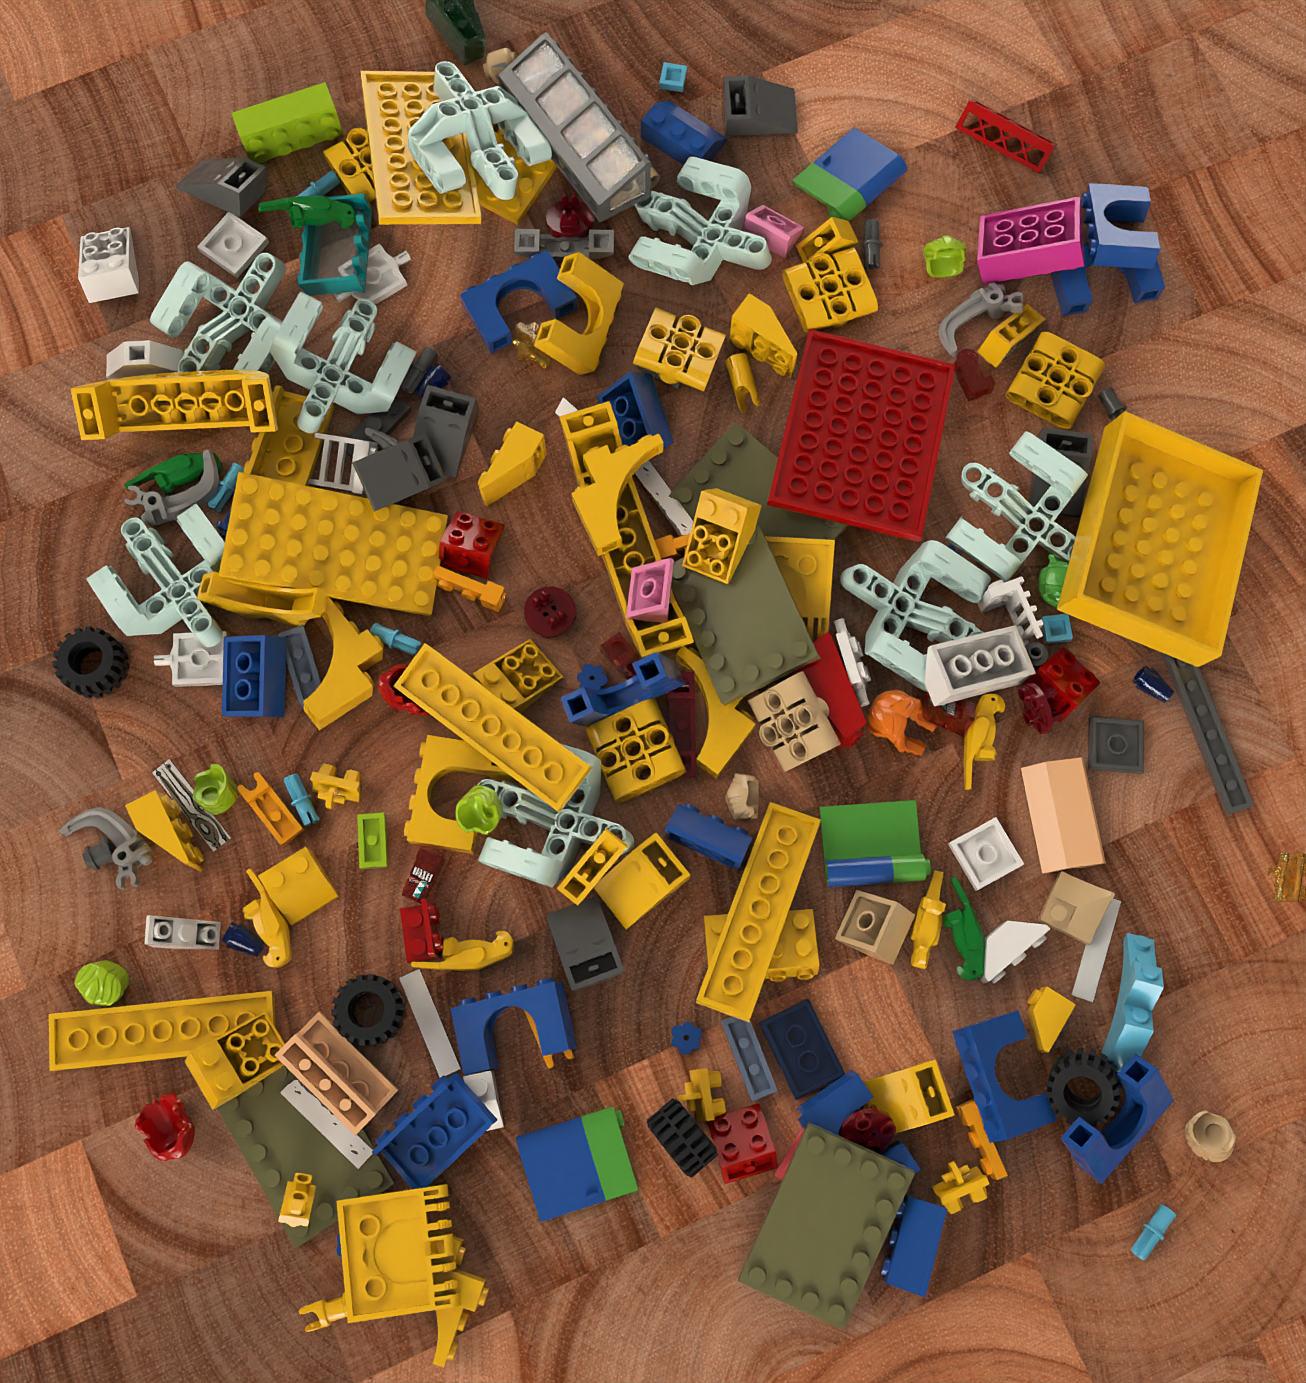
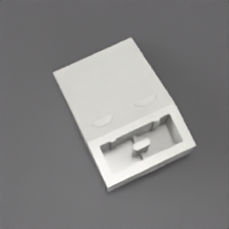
(108, 265)

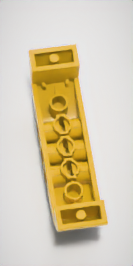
(175, 402)

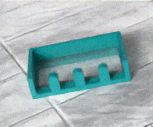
(337, 257)

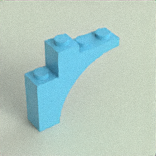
(1137, 996)

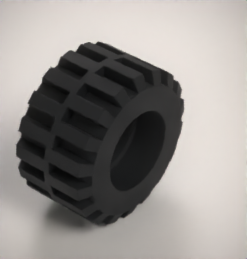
(75, 649)
(346, 1003)
(1089, 1066)
(682, 1137)

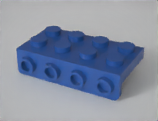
(435, 1131)

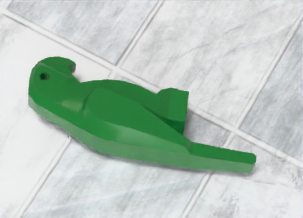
(312, 211)
(174, 472)
(966, 936)

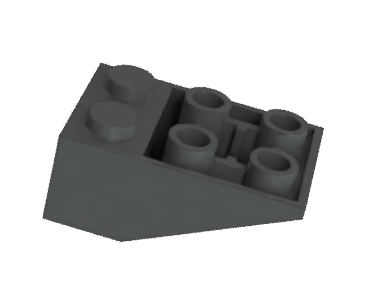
(757, 107)
(226, 183)
(448, 423)
(1078, 449)
(399, 471)
(585, 944)

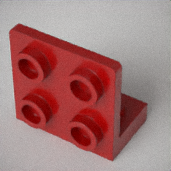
(470, 544)
(1068, 677)
(420, 932)
(743, 1143)

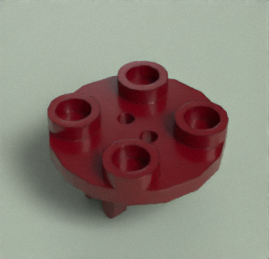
(569, 218)
(542, 602)
(1037, 707)
(869, 1128)

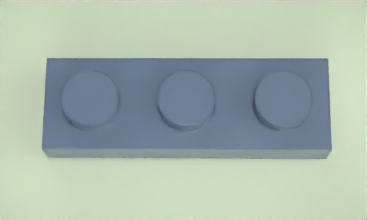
(301, 663)
(749, 1058)

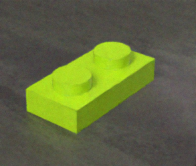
(372, 840)

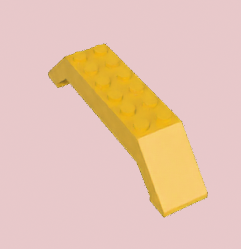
(599, 427)

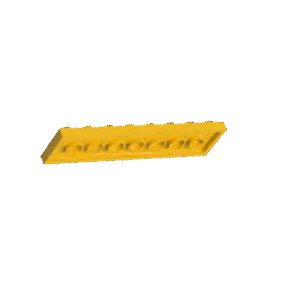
(493, 727)
(758, 912)
(148, 1030)

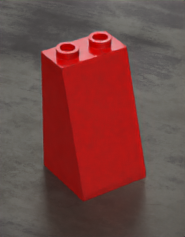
(832, 684)

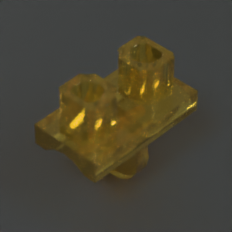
(524, 342)
(1289, 877)

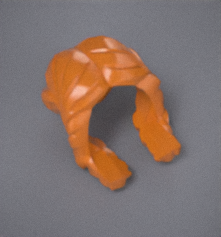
(889, 719)

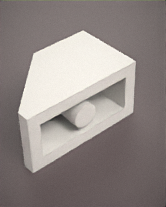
(486, 1090)

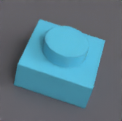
(673, 77)
(1056, 629)

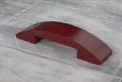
(682, 722)

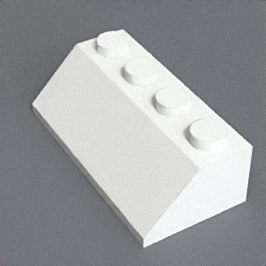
(976, 665)

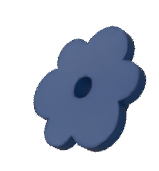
(588, 672)
(693, 1033)

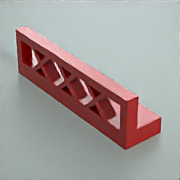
(1009, 126)

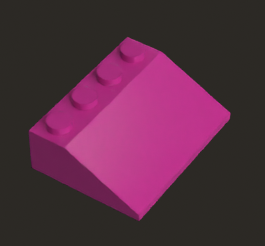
(1031, 241)

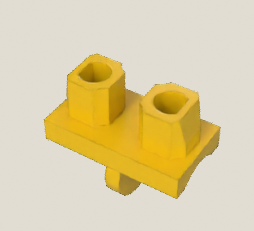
(336, 789)
(699, 1094)
(958, 1184)
(298, 1201)

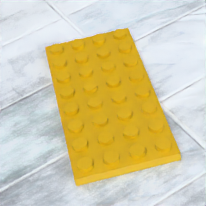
(402, 189)
(332, 542)

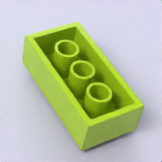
(288, 123)

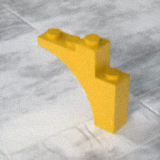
(609, 473)
(259, 601)
(344, 683)
(726, 726)
(471, 1292)

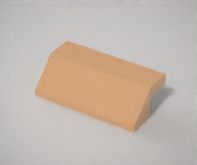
(1063, 815)
(337, 1072)

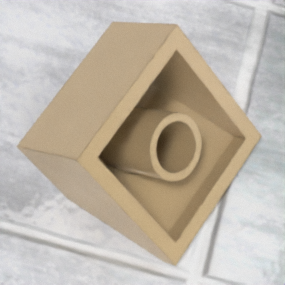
(875, 926)

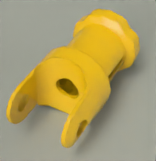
(326, 1311)

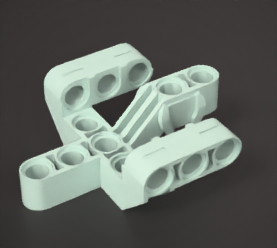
(473, 114)
(712, 239)
(186, 292)
(330, 378)
(1049, 465)
(929, 561)
(178, 592)
(549, 866)

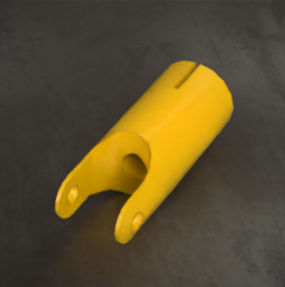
(742, 380)

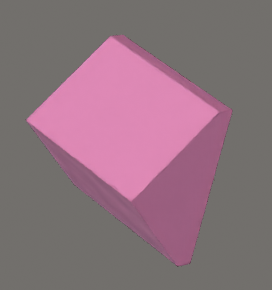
(775, 228)
(650, 591)

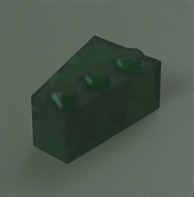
(458, 26)

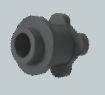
(1037, 654)
(99, 854)

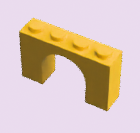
(601, 294)
(426, 827)

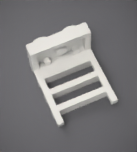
(361, 450)
(1014, 598)

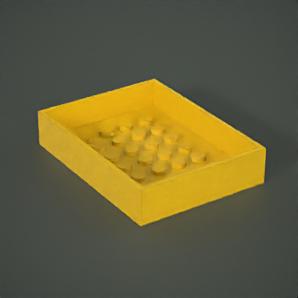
(1161, 540)

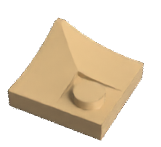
(1075, 907)

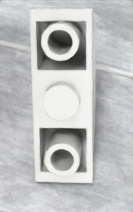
(142, 358)
(181, 933)
(1007, 946)

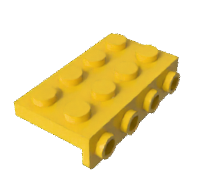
(289, 451)
(795, 951)

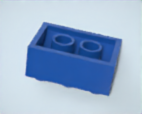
(680, 133)
(637, 408)
(254, 676)
(708, 836)
(913, 1245)

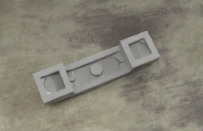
(594, 246)

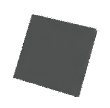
(1116, 745)

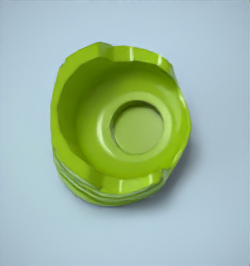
(944, 257)
(215, 790)
(479, 810)
(102, 982)

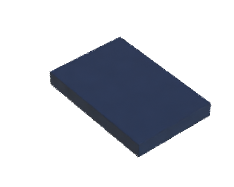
(801, 1049)

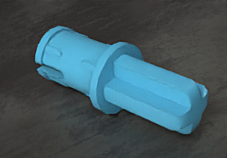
(322, 186)
(225, 488)
(396, 639)
(301, 799)
(1153, 1232)

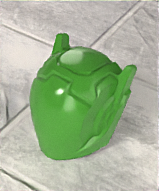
(1052, 580)

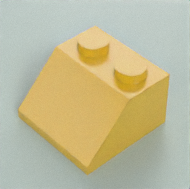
(298, 885)

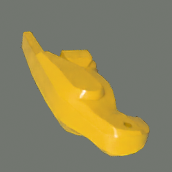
(981, 734)
(927, 923)
(269, 925)
(471, 953)

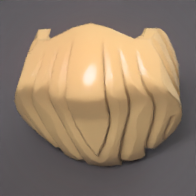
(743, 797)
(1210, 1136)

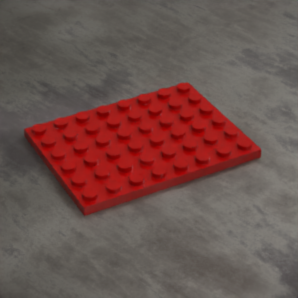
(862, 435)

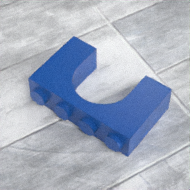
(1109, 243)
(535, 274)
(1075, 295)
(654, 677)
(476, 1022)
(978, 1050)
(837, 1102)
(1144, 1103)

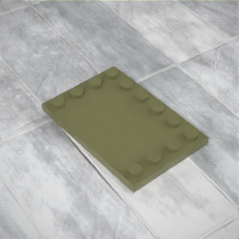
(747, 469)
(744, 628)
(283, 1142)
(826, 1225)

